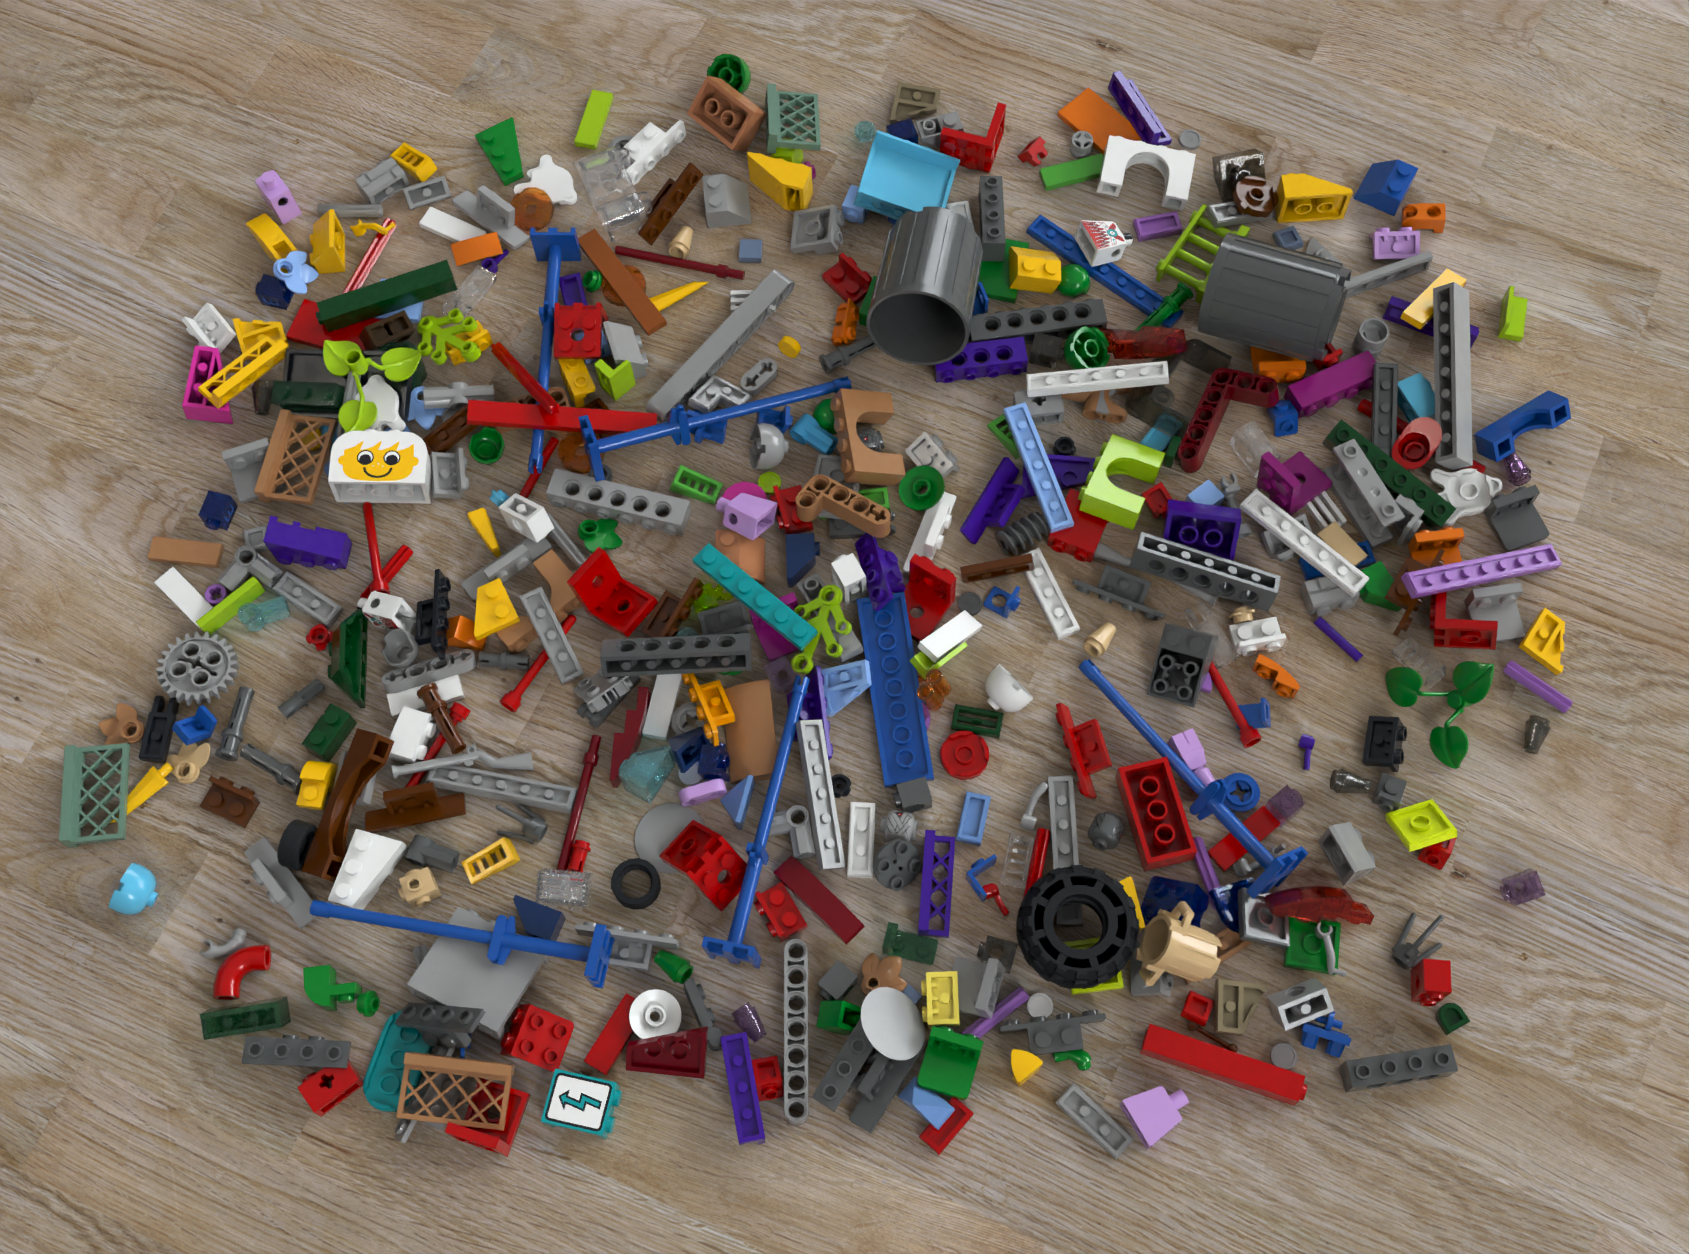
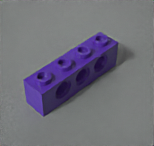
(988, 351)

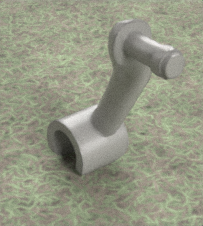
(1028, 821)
(1243, 868)
(1329, 950)

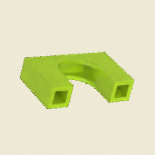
(1107, 500)

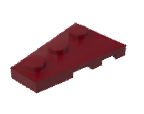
(670, 1054)

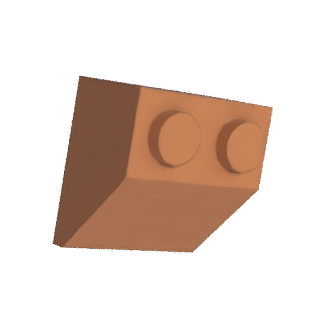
(743, 552)

